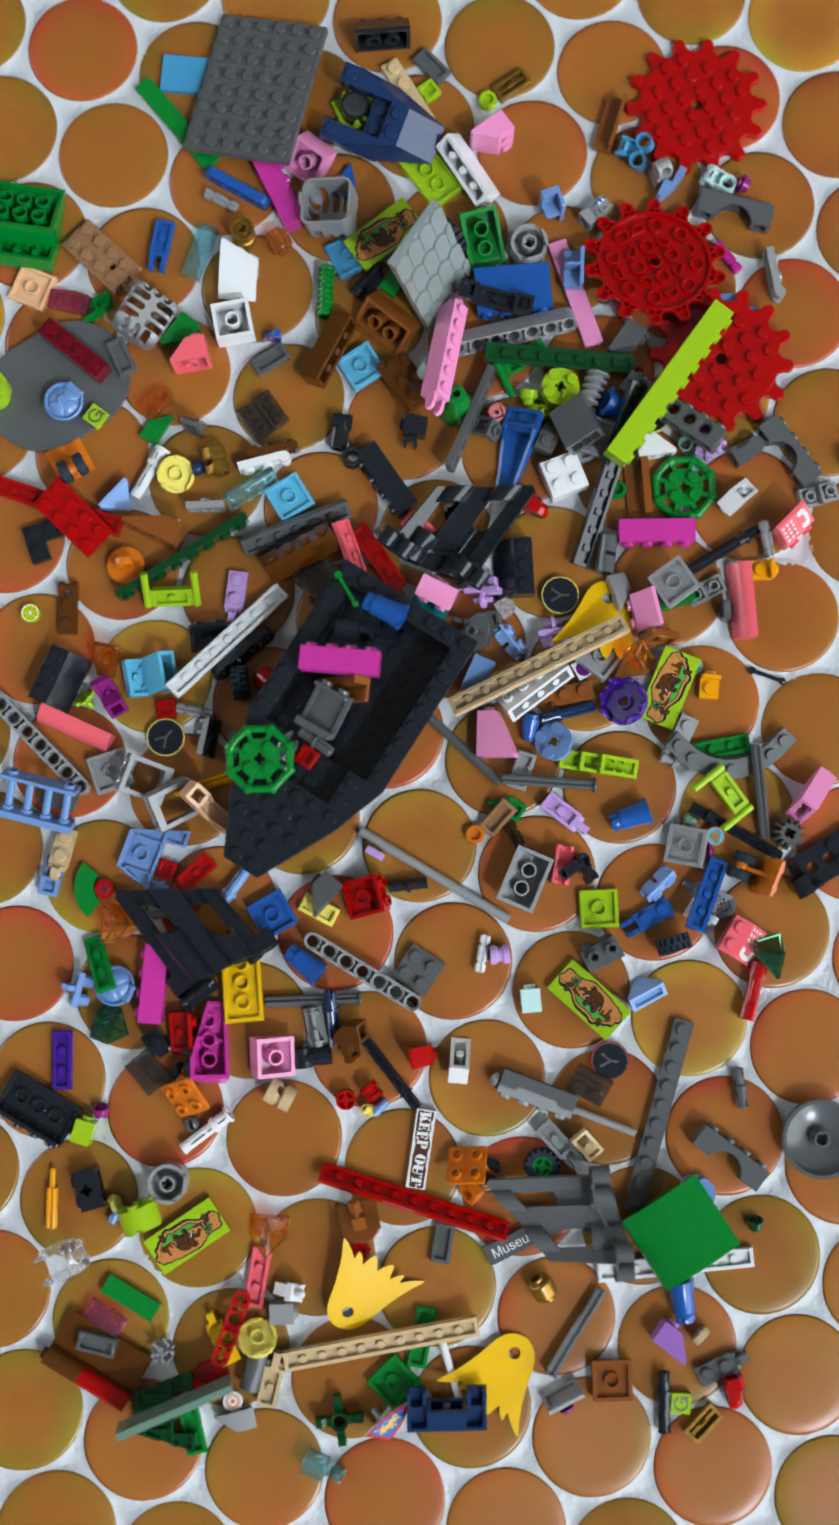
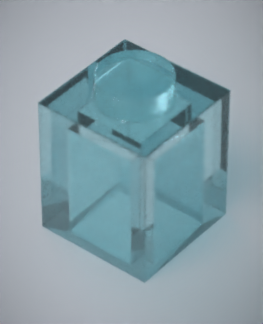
(316, 1464)

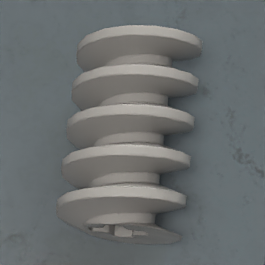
(592, 385)

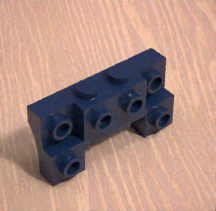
(447, 1413)

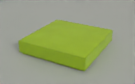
(598, 908)

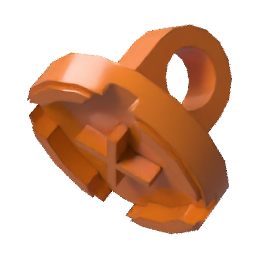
(125, 565)

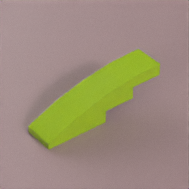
(600, 764)

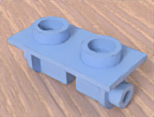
(516, 646)
(654, 890)

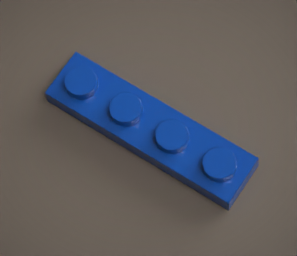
(706, 895)

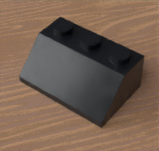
(382, 34)
(514, 567)
(60, 679)

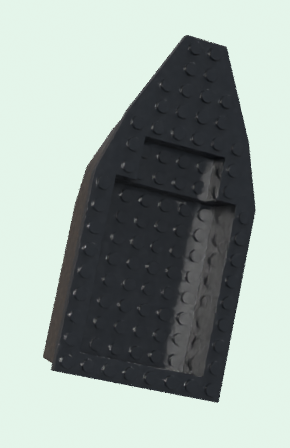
(370, 744)

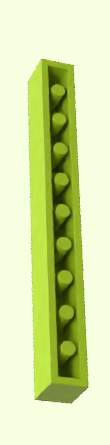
(668, 383)

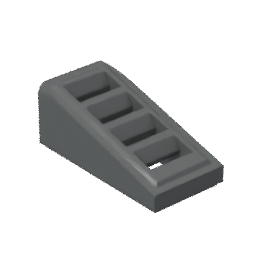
(193, 426)

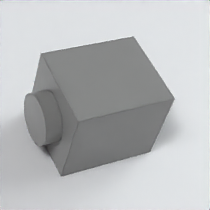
(282, 1312)

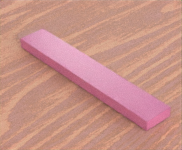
(577, 300)

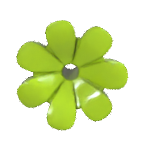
(86, 699)

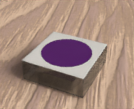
(579, 671)

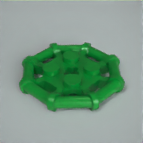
(690, 479)
(251, 750)

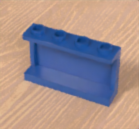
(523, 278)

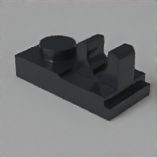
(208, 737)

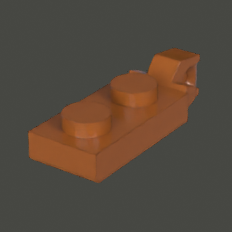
(570, 694)

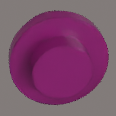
(742, 184)

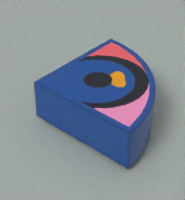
(275, 336)

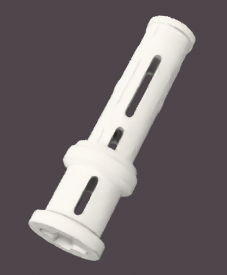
(147, 475)
(214, 1125)

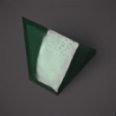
(771, 953)
(109, 1024)

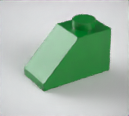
(180, 328)

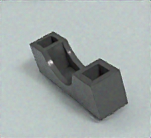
(756, 214)
(804, 469)
(749, 1171)

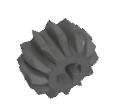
(789, 826)

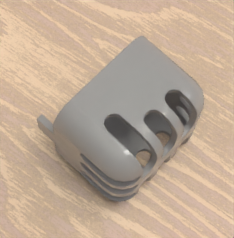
(330, 222)
(144, 315)

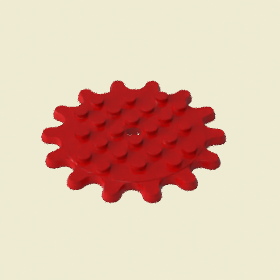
(699, 78)
(650, 235)
(750, 364)

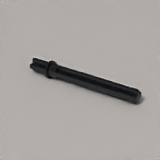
(726, 548)
(741, 834)
(401, 1086)

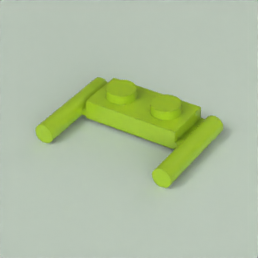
(171, 595)
(728, 792)

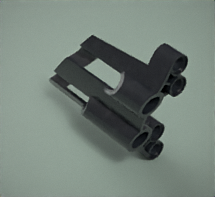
(457, 547)
(191, 948)

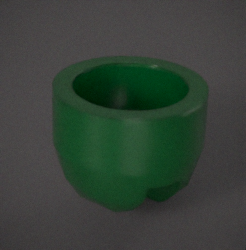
(758, 1220)

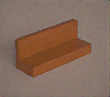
(609, 124)
(638, 488)
(355, 684)

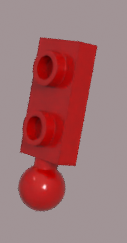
(196, 872)

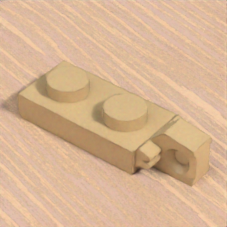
(61, 853)
(271, 1381)

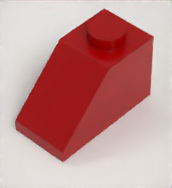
(422, 1055)

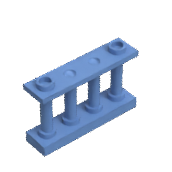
(26, 813)

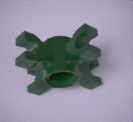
(329, 1420)

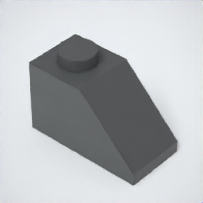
(629, 337)
(546, 440)
(323, 891)

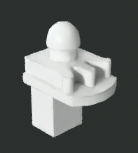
(290, 1291)

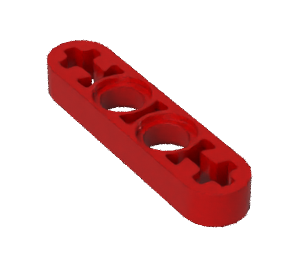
(230, 1327)

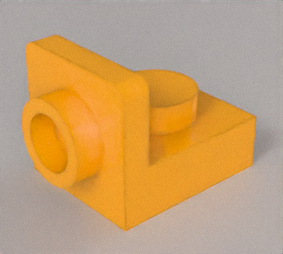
(764, 569)
(709, 685)

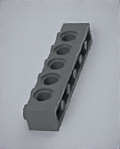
(691, 431)

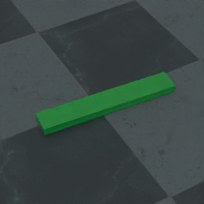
(171, 118)

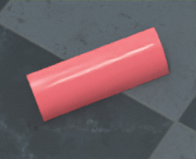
(742, 598)
(75, 728)

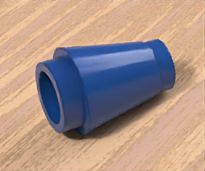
(529, 726)

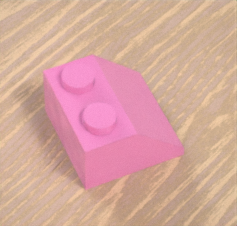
(493, 135)
(310, 157)
(438, 591)
(644, 610)
(272, 1056)

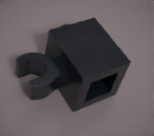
(413, 428)

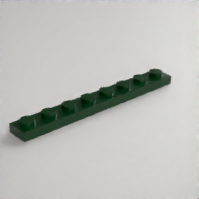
(558, 358)
(188, 553)

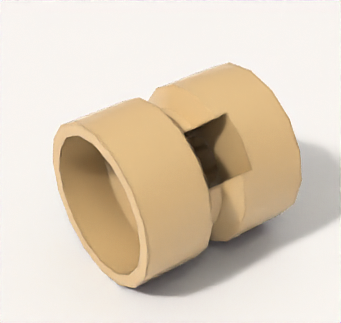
(280, 1095)

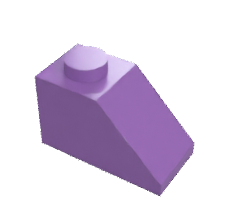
(670, 1338)

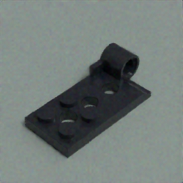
(805, 882)

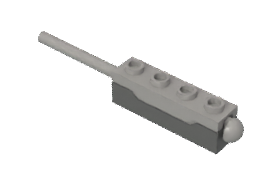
(547, 1097)

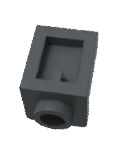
(487, 427)

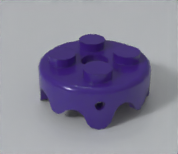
(613, 694)

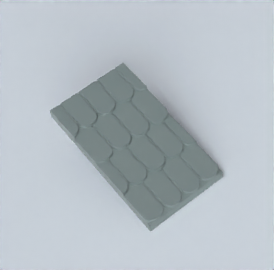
(429, 264)

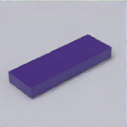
(62, 1060)

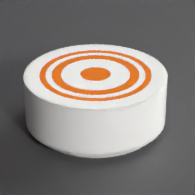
(233, 1401)

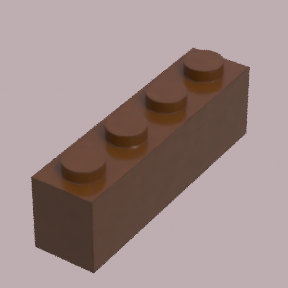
(329, 348)
(300, 553)

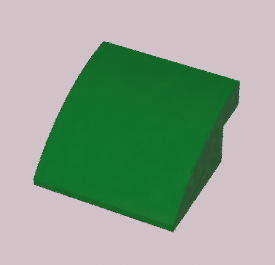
(30, 225)
(680, 1232)

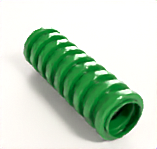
(325, 291)

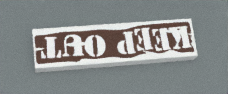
(421, 1148)

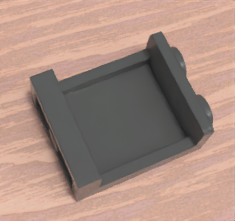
(325, 710)

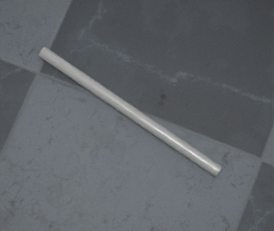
(434, 875)

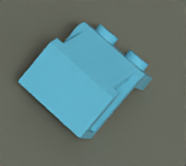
(149, 674)

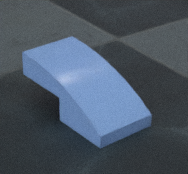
(669, 186)
(47, 886)

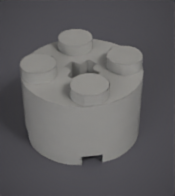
(532, 236)
(159, 1188)

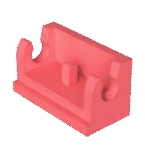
(562, 856)

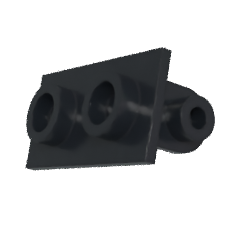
(368, 282)
(198, 993)

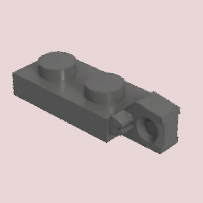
(720, 1366)

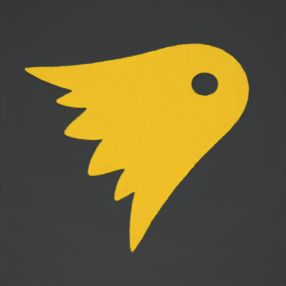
(593, 612)
(363, 1289)
(504, 1377)

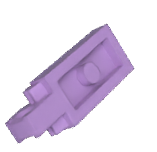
(235, 594)
(564, 813)

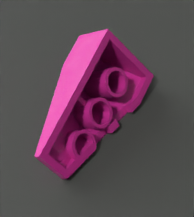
(211, 1051)

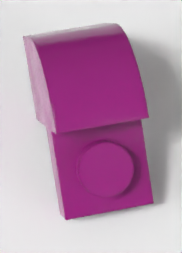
(109, 695)

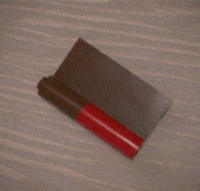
(103, 1377)

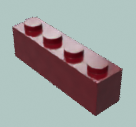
(74, 351)

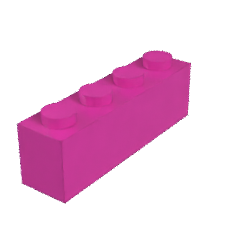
(280, 194)
(656, 532)
(340, 660)
(152, 988)

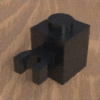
(156, 1042)

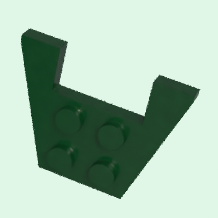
(159, 1393)

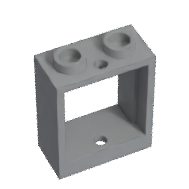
(127, 762)
(154, 808)

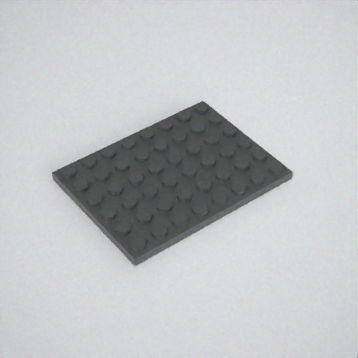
(255, 89)

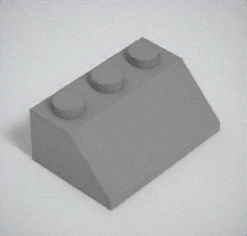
(525, 879)

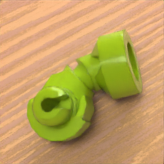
(528, 397)

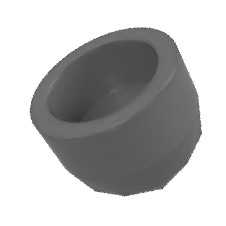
(195, 1121)

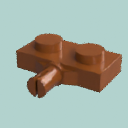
(659, 637)

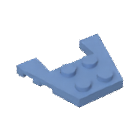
(143, 852)

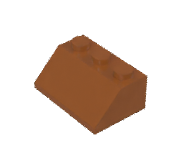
(386, 324)

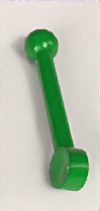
(338, 575)

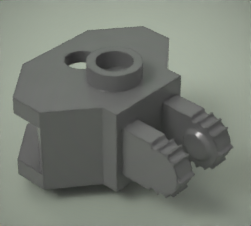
(475, 627)

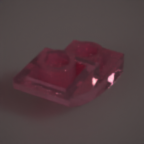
(69, 302)
(104, 1317)

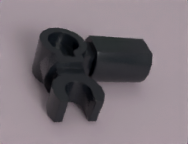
(579, 863)

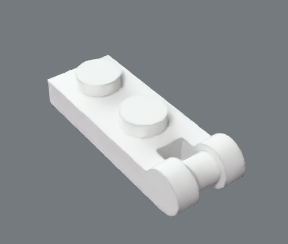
(249, 466)

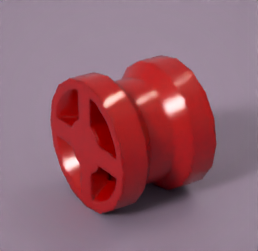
(371, 1091)
(345, 1102)

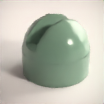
(687, 447)
(691, 819)
(337, 1473)

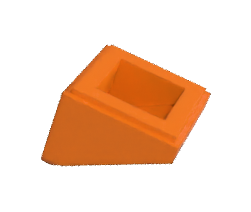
(472, 1192)

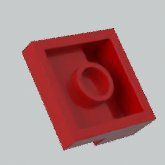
(366, 895)

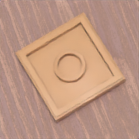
(32, 288)

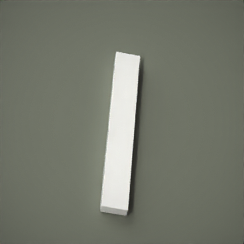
(226, 640)
(737, 1258)

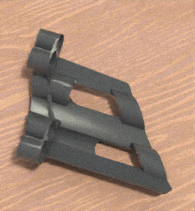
(580, 1203)

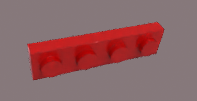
(378, 557)

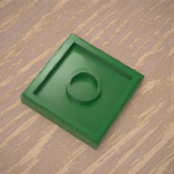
(391, 1380)

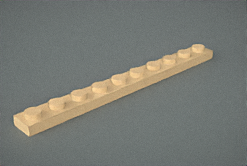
(538, 665)
(381, 1343)

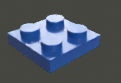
(273, 912)

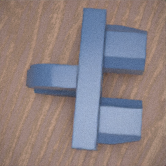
(77, 997)

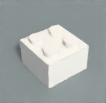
(233, 322)
(563, 476)

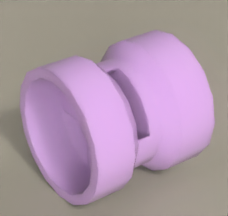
(499, 954)

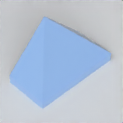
(118, 498)
(645, 992)

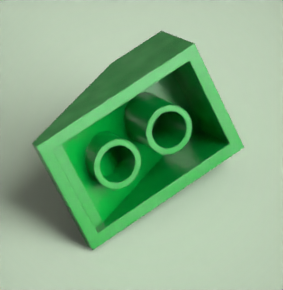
(482, 236)

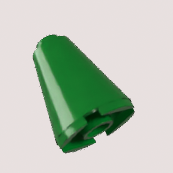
(457, 407)

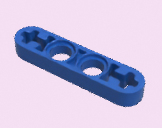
(237, 188)

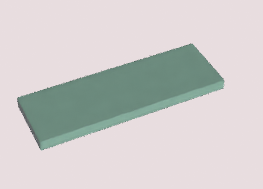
(174, 1407)

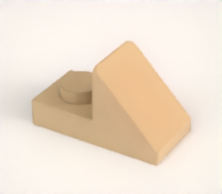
(586, 1144)

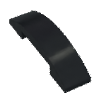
(495, 299)

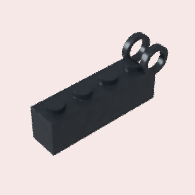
(384, 476)

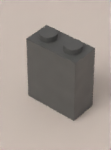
(577, 423)

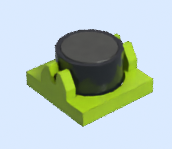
(353, 109)

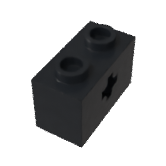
(92, 1179)

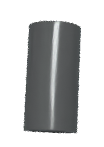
(606, 554)
(252, 1374)

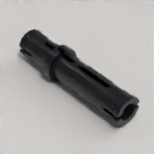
(664, 1393)

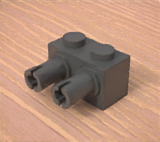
(600, 953)

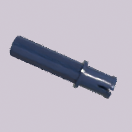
(568, 712)
(332, 1014)

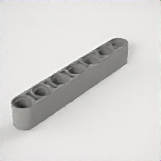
(518, 330)
(49, 750)
(372, 972)

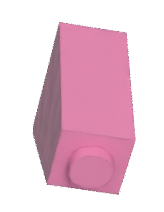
(493, 735)
(811, 795)

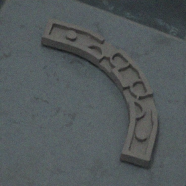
(736, 767)

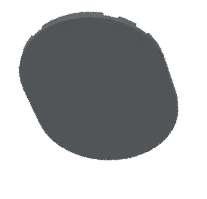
(36, 367)

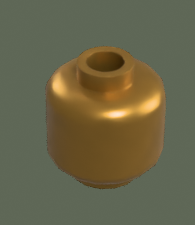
(542, 1287)

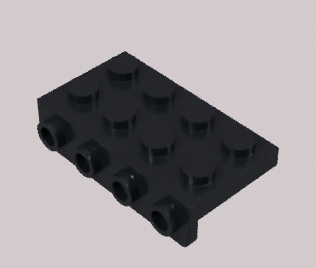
(38, 1109)

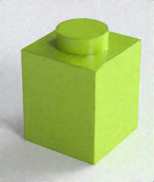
(84, 1130)

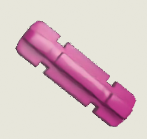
(729, 259)

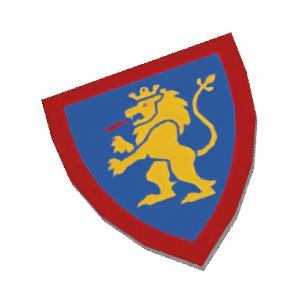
(387, 1422)

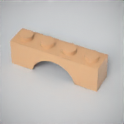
(203, 803)

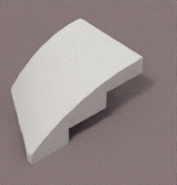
(237, 272)

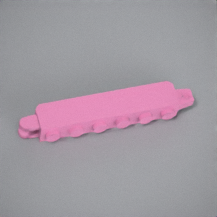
(444, 354)

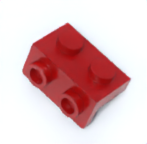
(182, 1030)

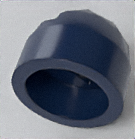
(198, 468)

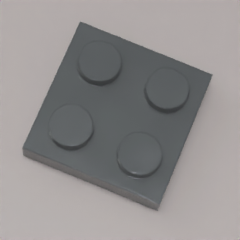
(418, 970)

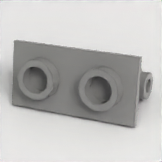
(316, 1026)

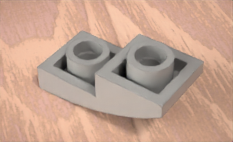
(818, 495)
(709, 589)

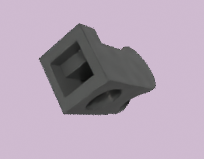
(747, 452)

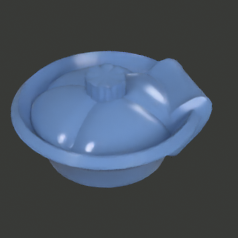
(63, 400)
(124, 990)

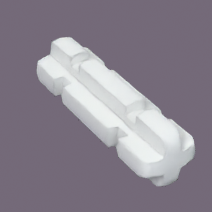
(482, 953)

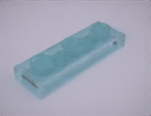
(199, 252)
(250, 488)

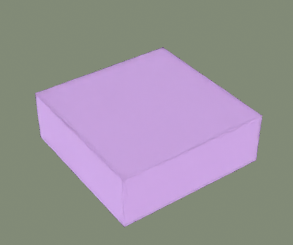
(375, 853)

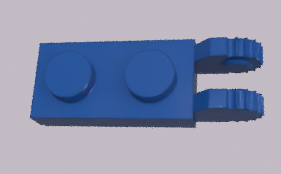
(161, 244)
(649, 916)

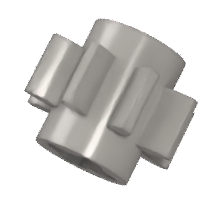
(162, 1350)

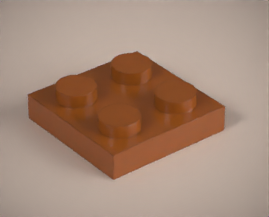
(612, 1379)

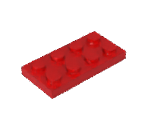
(73, 517)

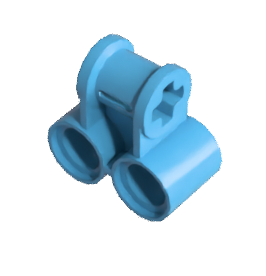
(631, 150)

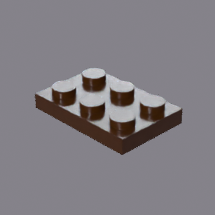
(402, 379)

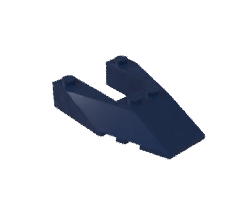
(395, 127)

